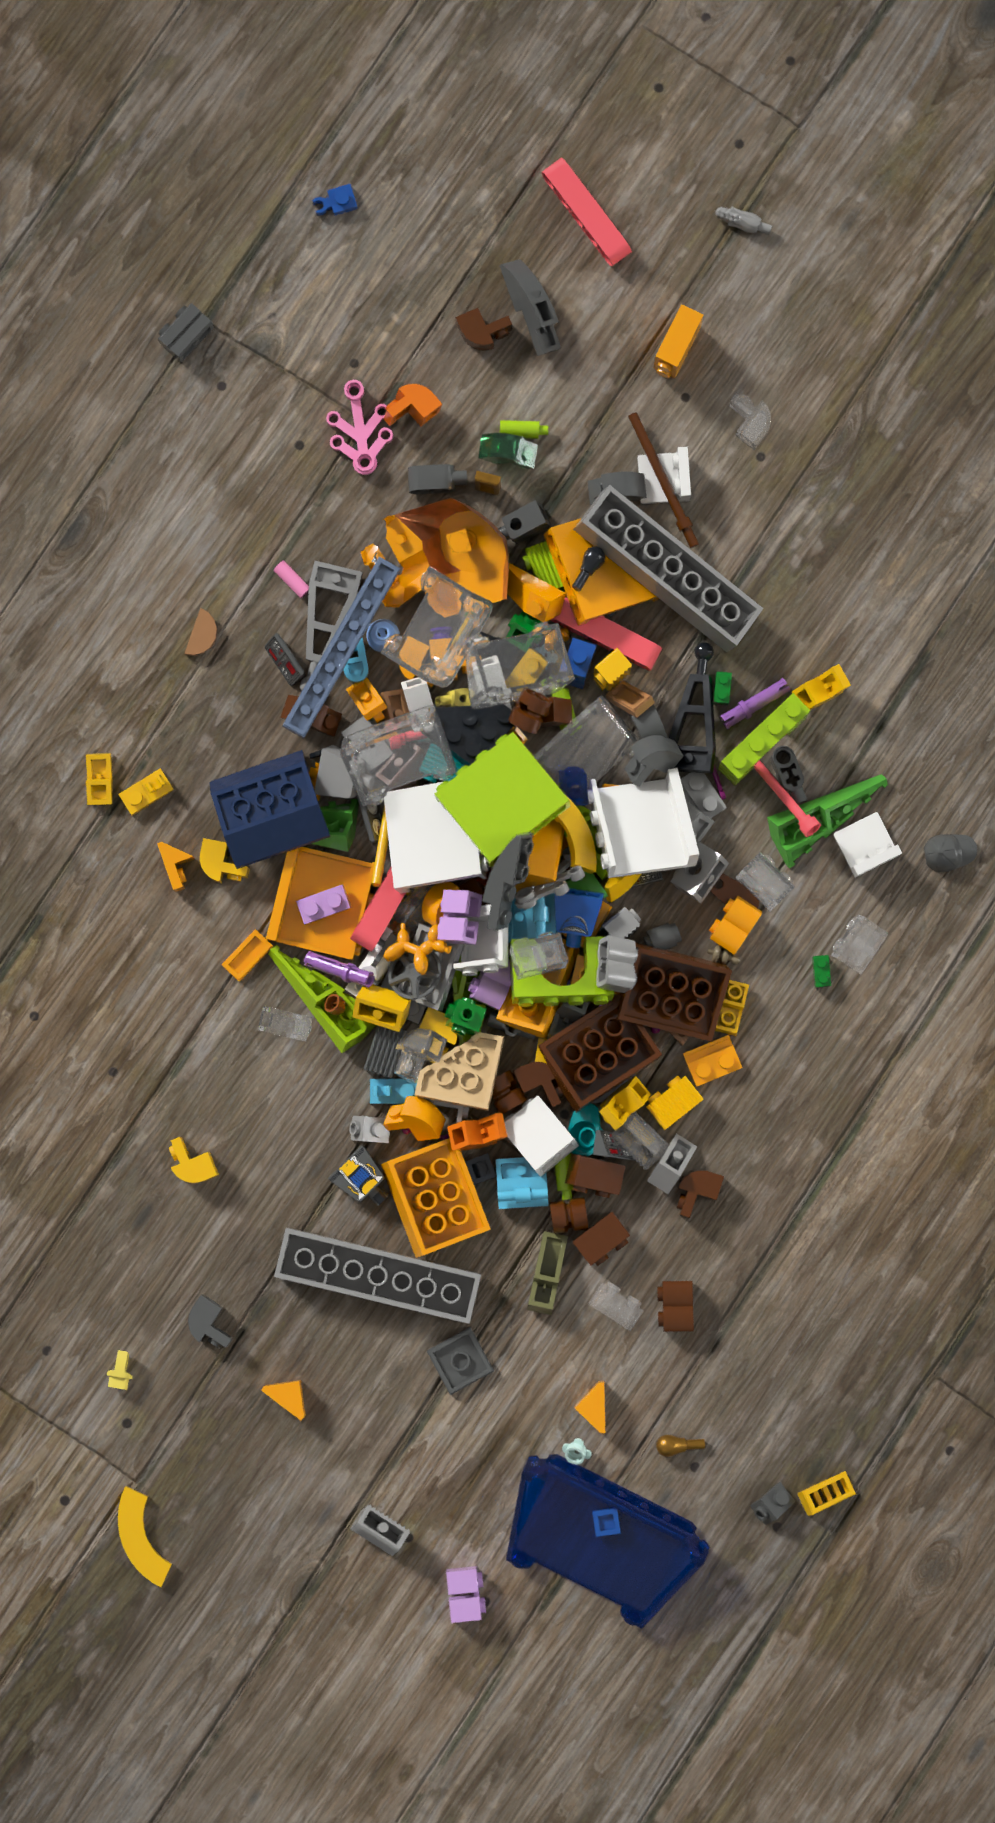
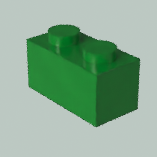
(722, 688)
(821, 971)

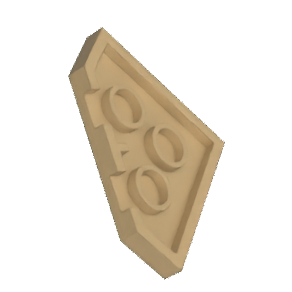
(464, 1074)

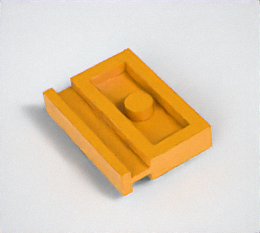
(712, 1060)

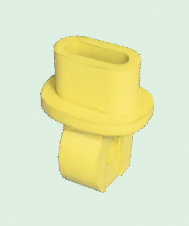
(452, 698)
(119, 1377)

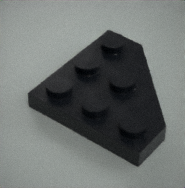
(474, 730)

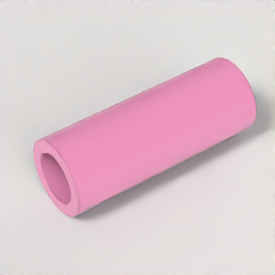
(292, 579)

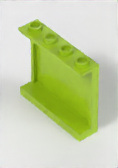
(501, 797)

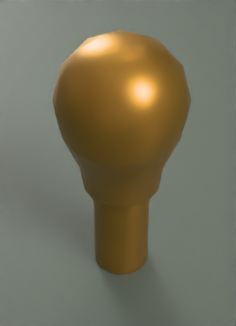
(671, 1445)

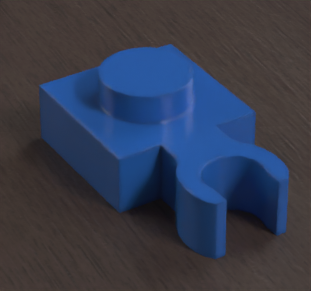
(340, 200)

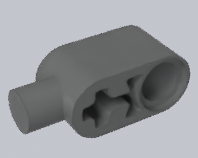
(435, 479)
(796, 792)

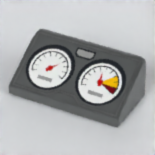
(372, 817)

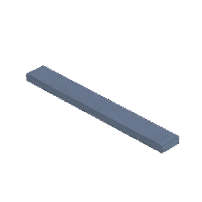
(341, 647)

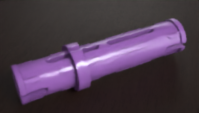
(747, 708)
(348, 972)

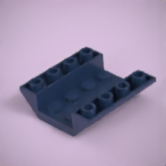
(268, 809)

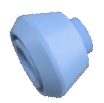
(380, 626)

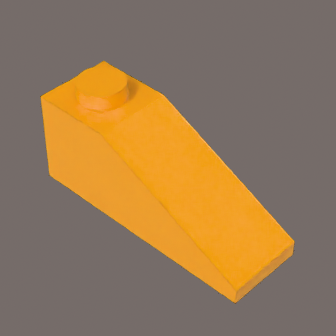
(534, 594)

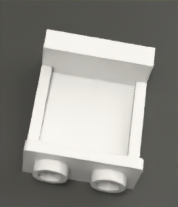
(490, 948)
(539, 1135)

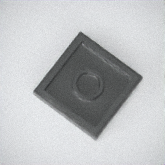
(460, 1360)

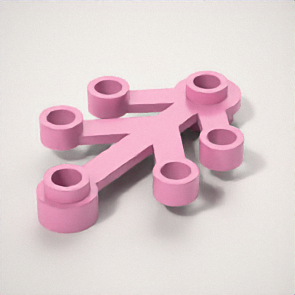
(360, 432)

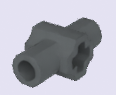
(494, 1023)

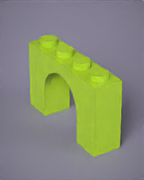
(763, 738)
(539, 990)

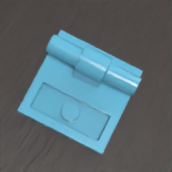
(533, 921)
(520, 1184)

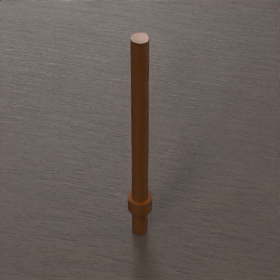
(683, 523)

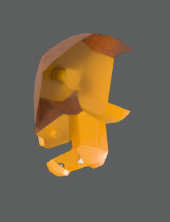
(449, 540)

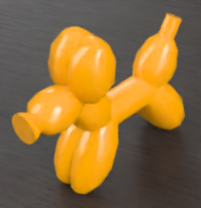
(420, 952)

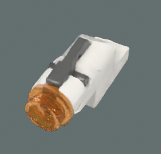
(375, 960)

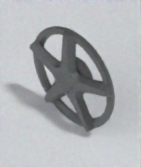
(413, 976)

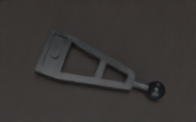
(697, 758)

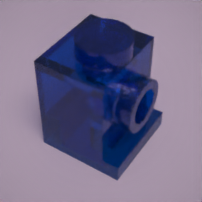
(574, 776)

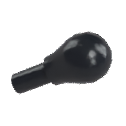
(592, 560)

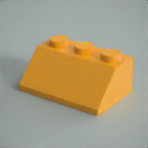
(545, 856)

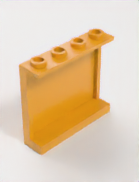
(604, 591)
(309, 873)

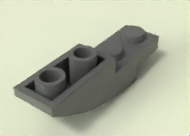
(536, 306)
(508, 870)

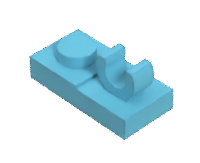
(390, 1091)

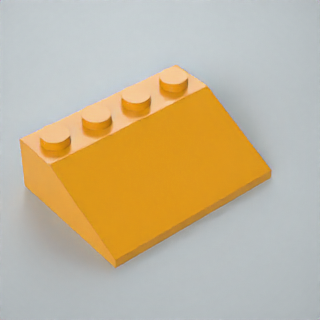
(435, 1197)

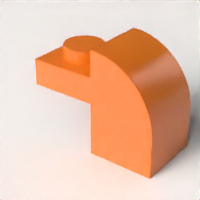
(416, 401)
(477, 1133)

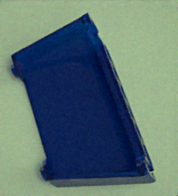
(631, 1568)

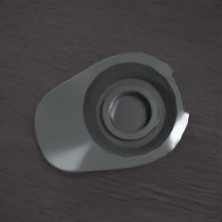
(949, 852)

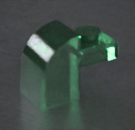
(507, 448)

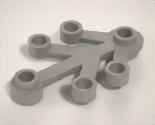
(527, 897)

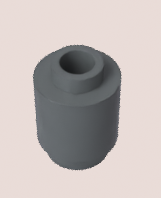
(663, 936)

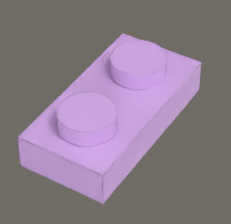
(323, 904)

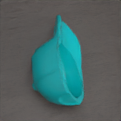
(583, 1129)

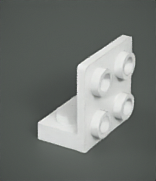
(677, 470)
(866, 844)

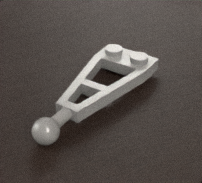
(333, 579)

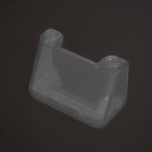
(439, 629)
(507, 665)
(591, 741)
(397, 754)

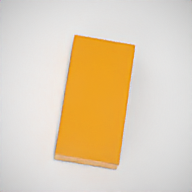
(247, 955)

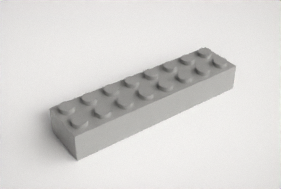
(668, 568)
(377, 1275)

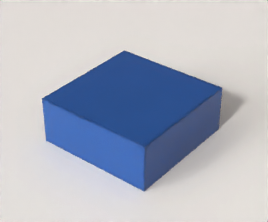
(606, 1522)

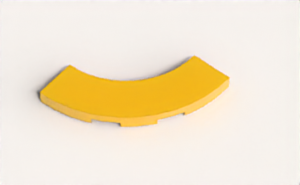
(578, 838)
(134, 1537)

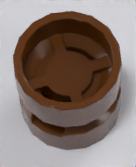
(530, 709)
(506, 1093)
(569, 1215)

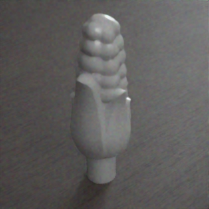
(743, 220)

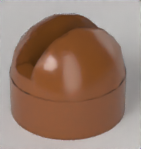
(335, 1004)

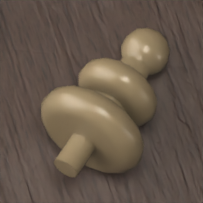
(724, 956)

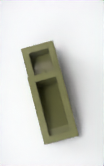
(547, 1273)

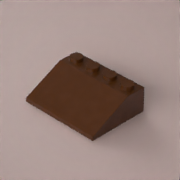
(675, 993)
(597, 1054)

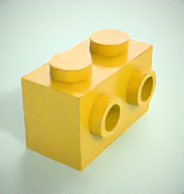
(381, 1007)

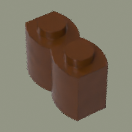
(677, 1306)

